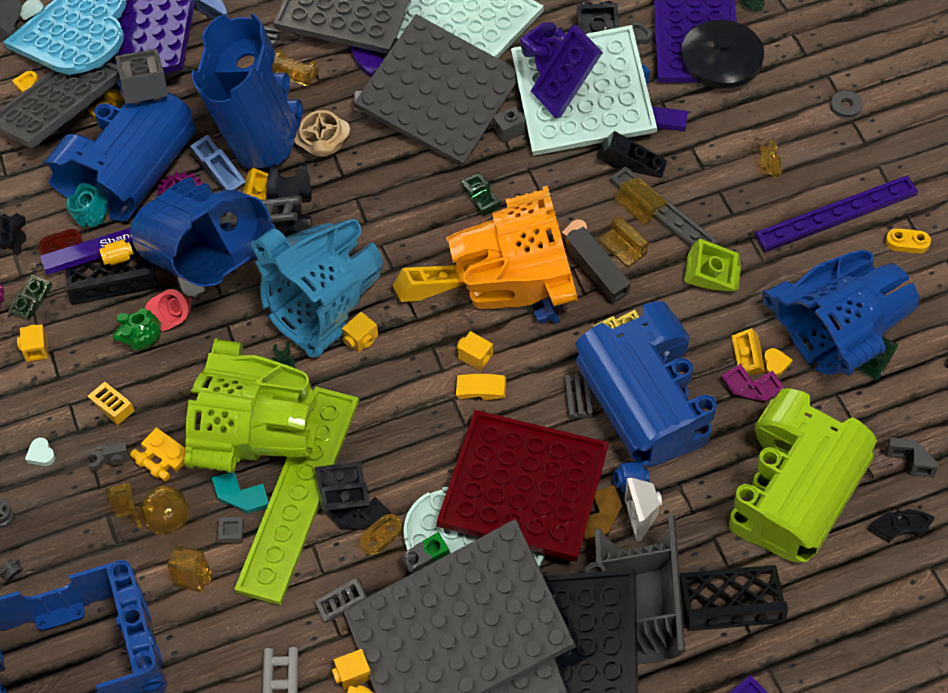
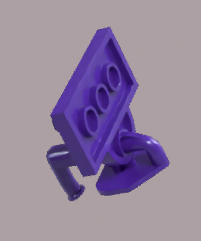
(561, 61)

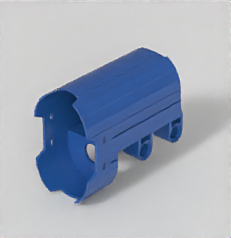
(249, 101)
(127, 155)
(185, 236)
(641, 385)

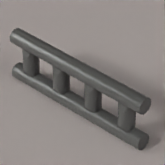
(286, 216)

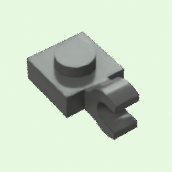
(111, 454)

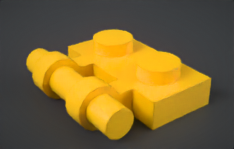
(165, 449)

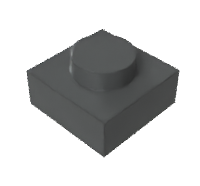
(230, 529)

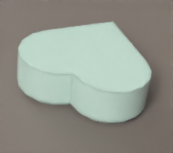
(31, 8)
(40, 453)

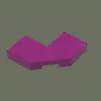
(759, 390)

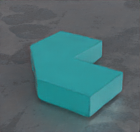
(246, 500)

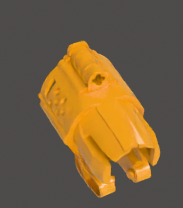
(508, 275)

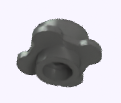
(10, 569)

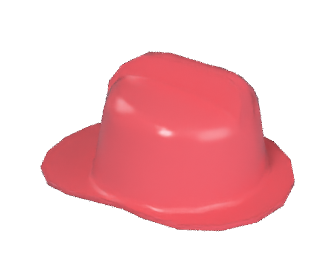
(170, 308)

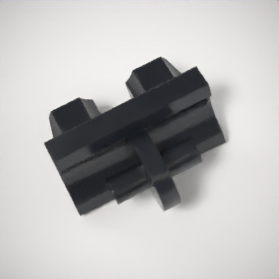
(10, 232)

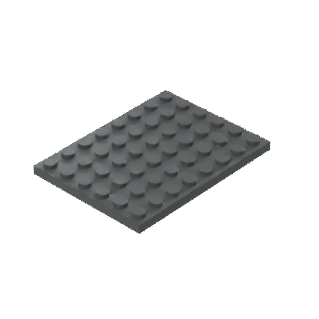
(462, 621)

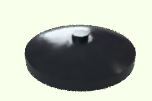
(722, 54)

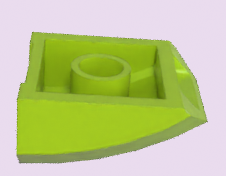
(713, 267)

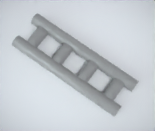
(290, 661)

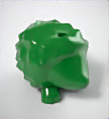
(138, 329)

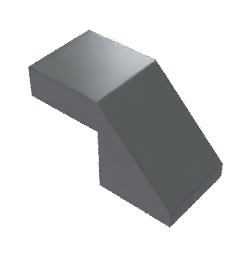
(920, 461)

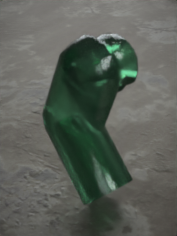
(755, 5)

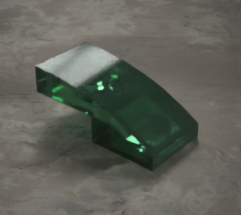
(480, 194)

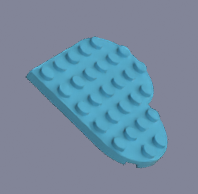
(71, 35)

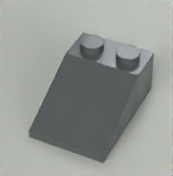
(141, 76)

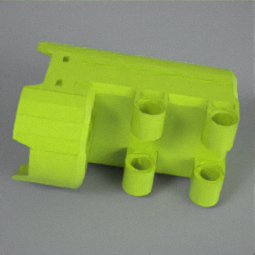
(809, 479)

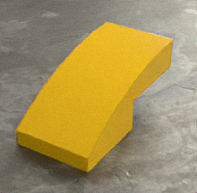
(481, 385)

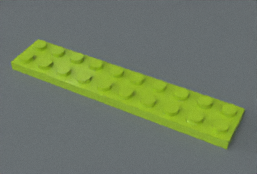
(295, 503)

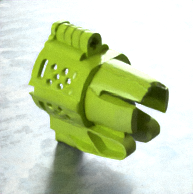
(252, 407)

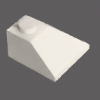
(642, 505)

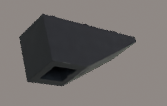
(621, 152)

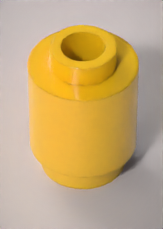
(116, 252)

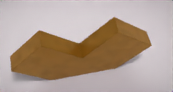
(608, 509)

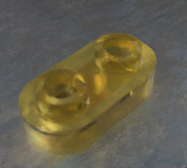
(380, 535)

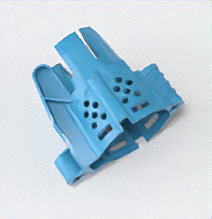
(318, 275)

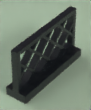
(111, 284)
(740, 615)

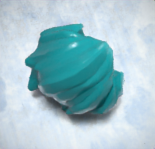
(87, 205)

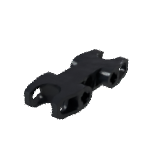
(291, 186)

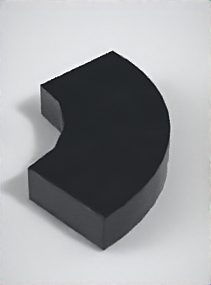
(901, 523)

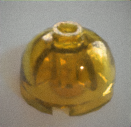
(164, 510)

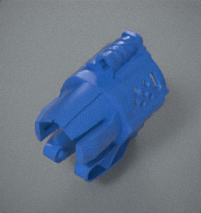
(850, 303)

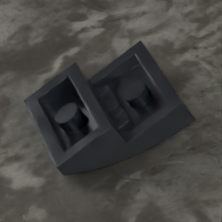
(341, 486)

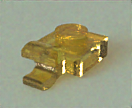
(770, 160)

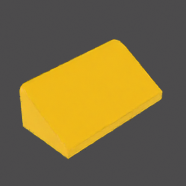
(256, 184)
(749, 352)

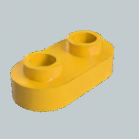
(908, 240)

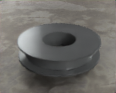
(846, 96)

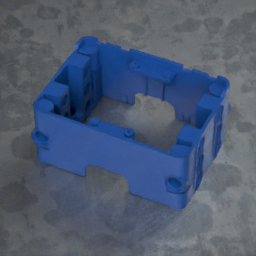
(92, 585)

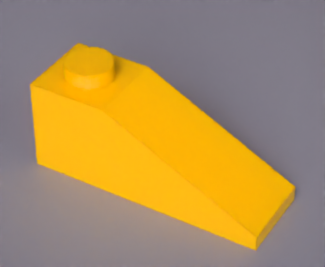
(424, 282)

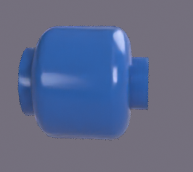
(629, 470)

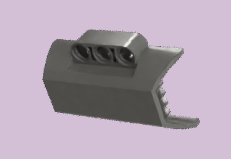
(657, 592)

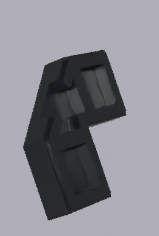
(358, 520)

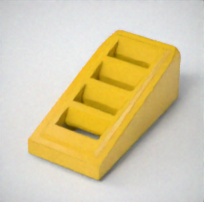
(118, 415)

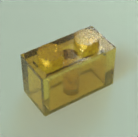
(189, 568)

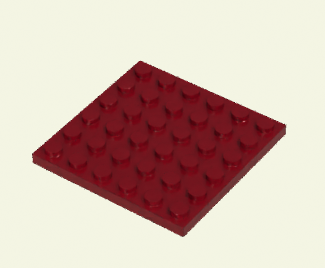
(524, 475)

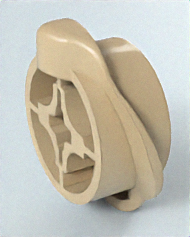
(324, 131)

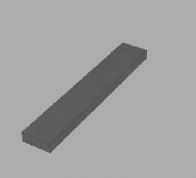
(669, 215)

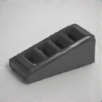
(348, 589)

